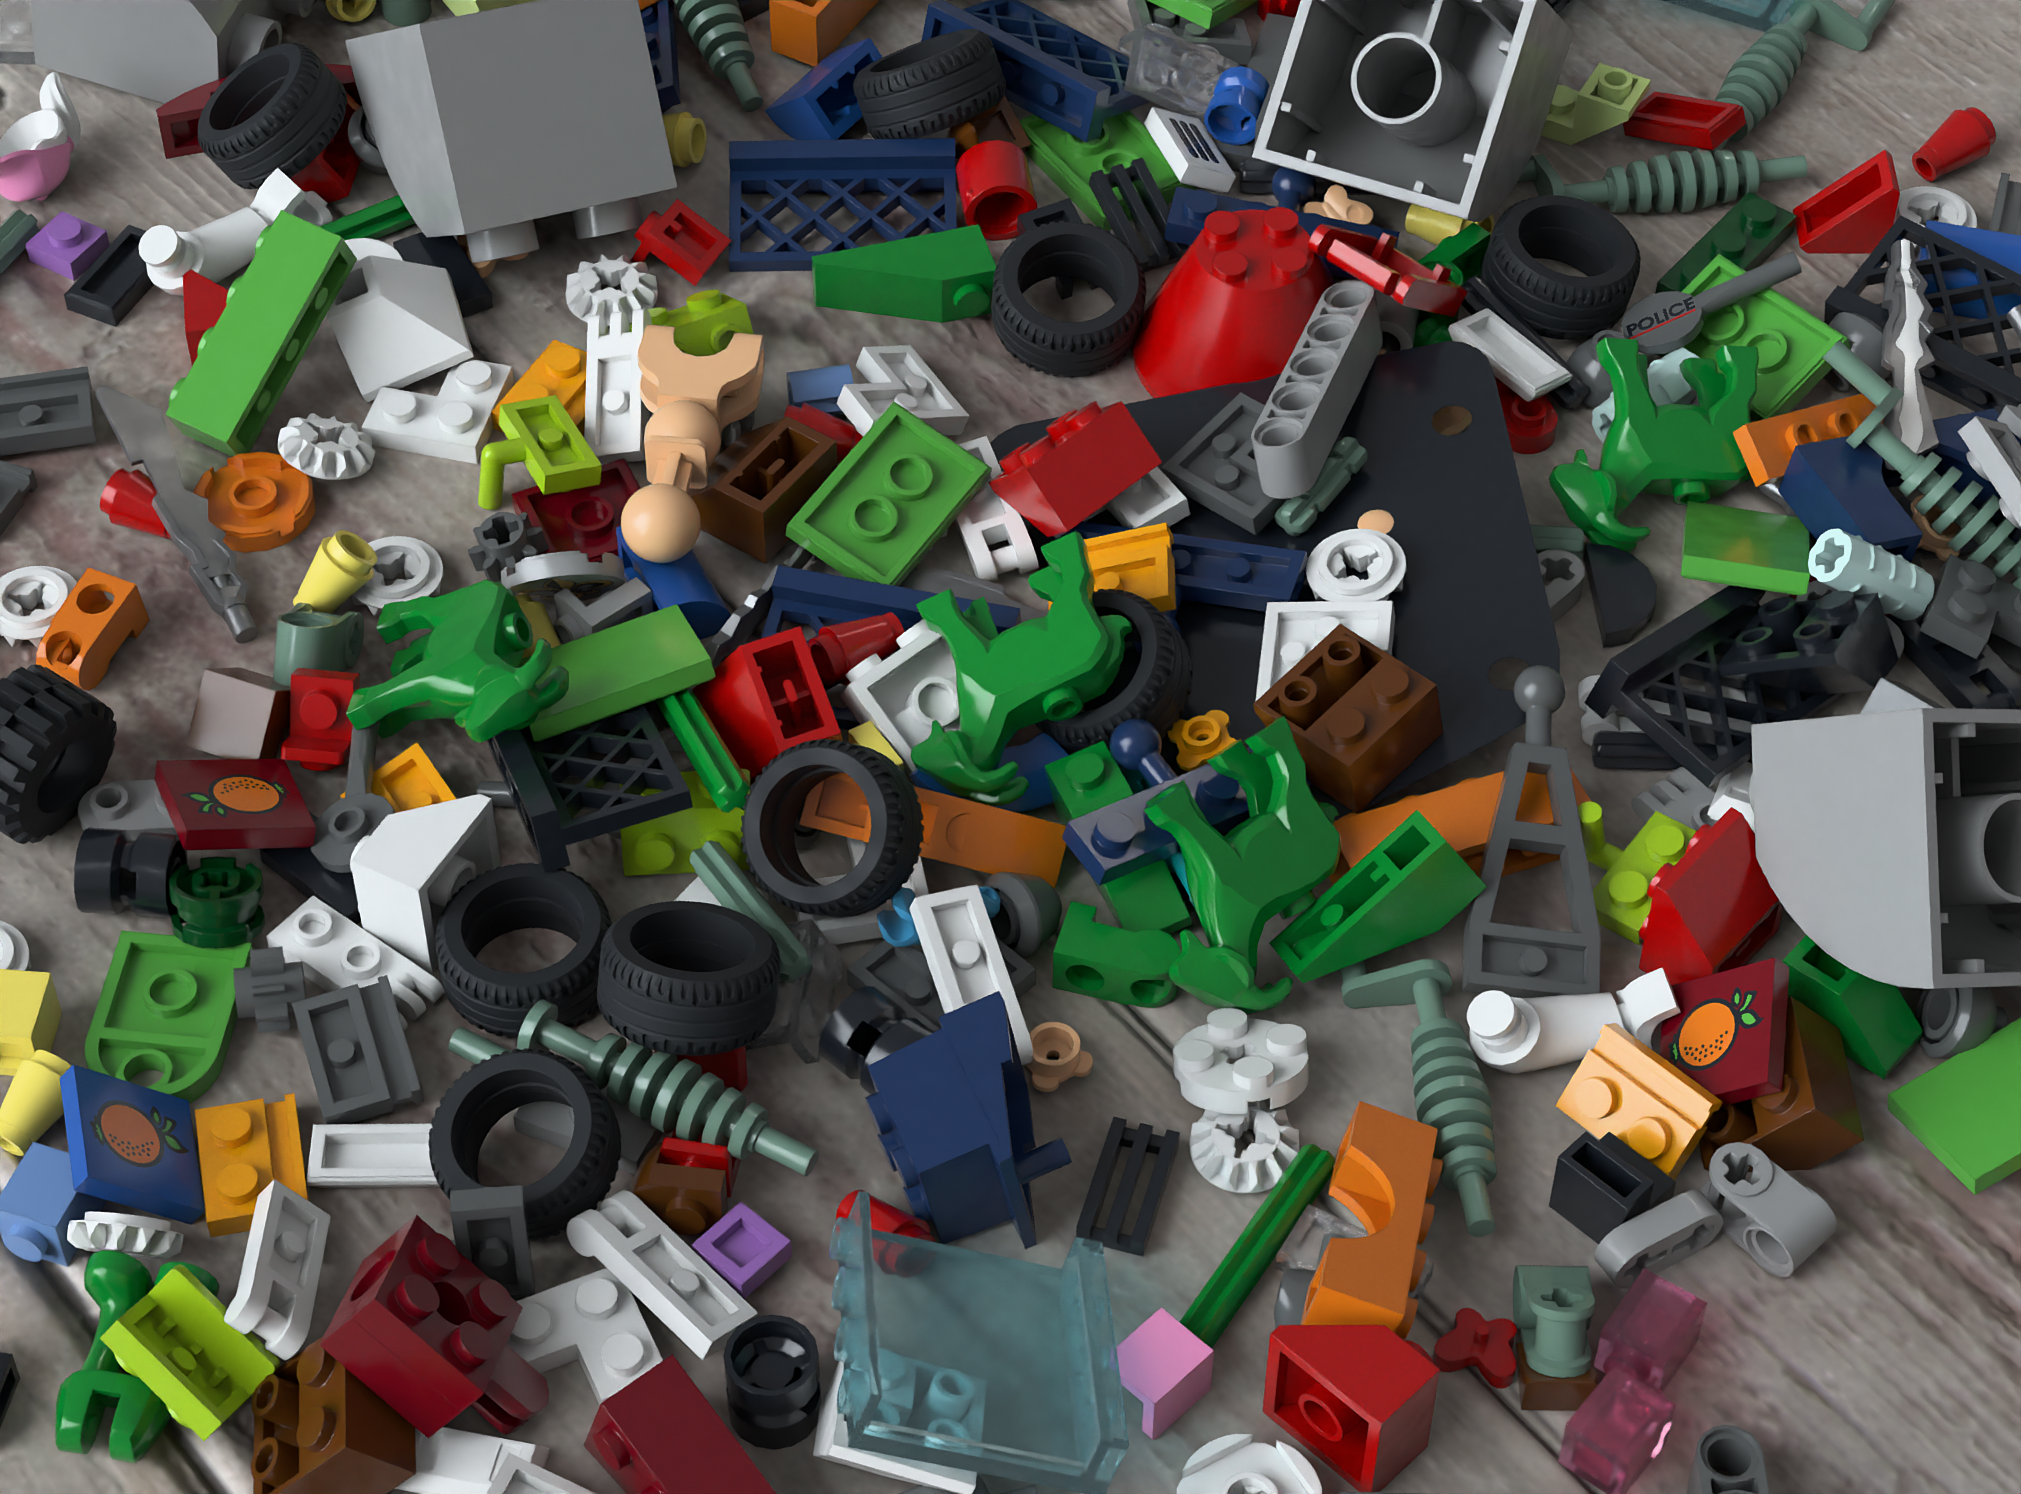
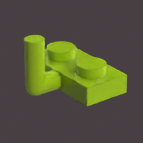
(547, 444)
(1622, 891)

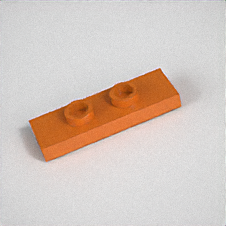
(1771, 441)

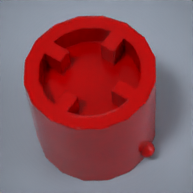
(995, 188)

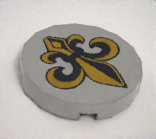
(551, 572)

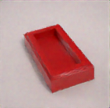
(1685, 120)

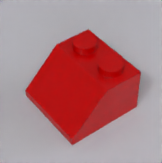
(1352, 1397)

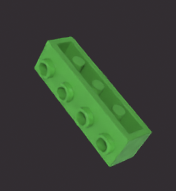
(260, 334)

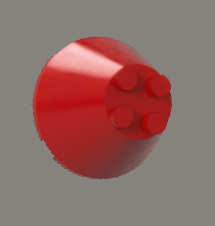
(1231, 304)

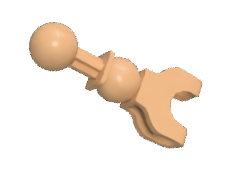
(690, 407)

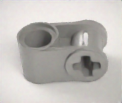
(1769, 1214)

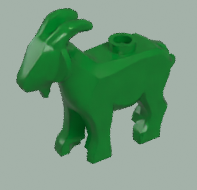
(1661, 447)
(462, 666)
(1020, 675)
(1252, 870)

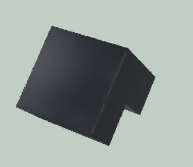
(1605, 1185)

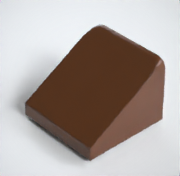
(1552, 1393)

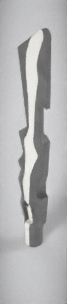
(1906, 351)

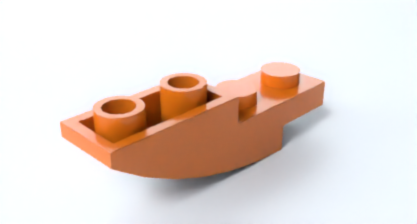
(953, 832)

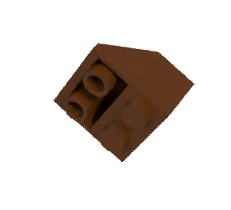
(763, 485)
(1354, 716)
(1812, 1113)
(326, 1432)

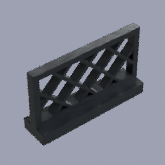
(1956, 373)
(1688, 650)
(549, 806)

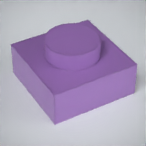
(67, 245)
(743, 1249)

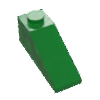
(916, 277)
(1141, 898)
(1385, 901)

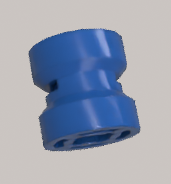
(1236, 105)

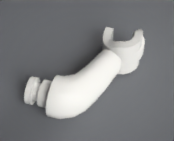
(228, 242)
(1560, 1029)

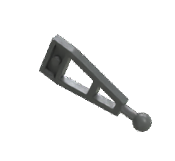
(1521, 958)

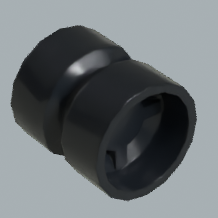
(108, 867)
(866, 1030)
(772, 1381)

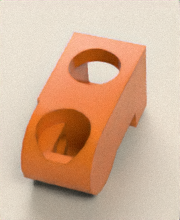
(91, 628)

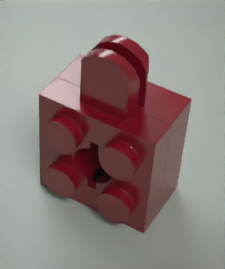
(434, 1335)

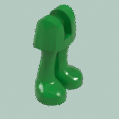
(116, 1285)

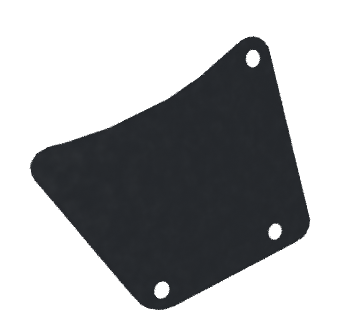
(1456, 514)

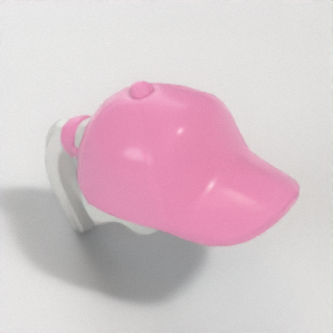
(39, 146)

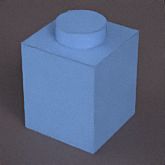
(40, 1205)

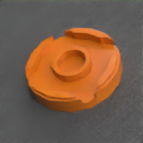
(258, 501)

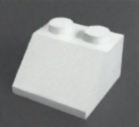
(416, 866)

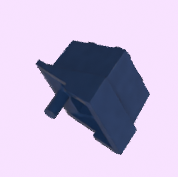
(961, 1124)

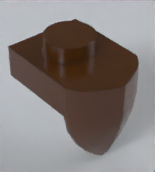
(991, 125)
(681, 1196)

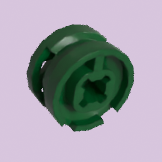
(217, 903)

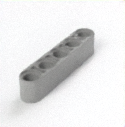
(1317, 389)

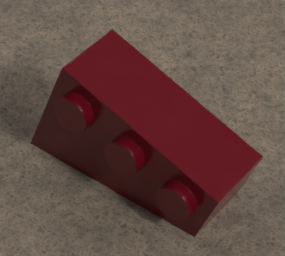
(669, 1439)

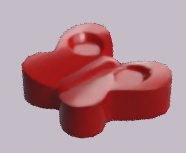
(1480, 1345)

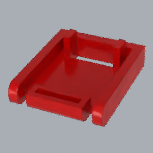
(1388, 270)

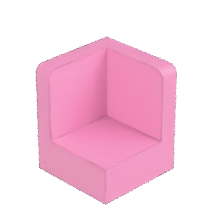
(1164, 1370)

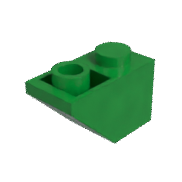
(1871, 1014)

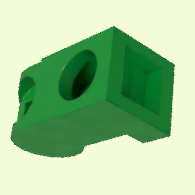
(1113, 961)

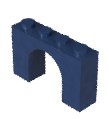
(1848, 487)

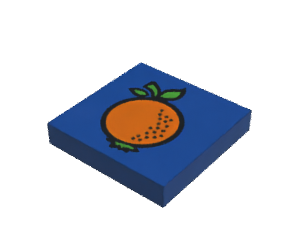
(131, 1145)

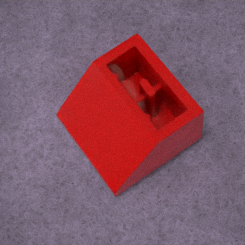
(1076, 469)
(768, 700)
(1710, 905)

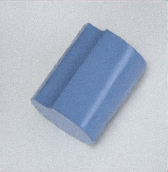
(818, 387)

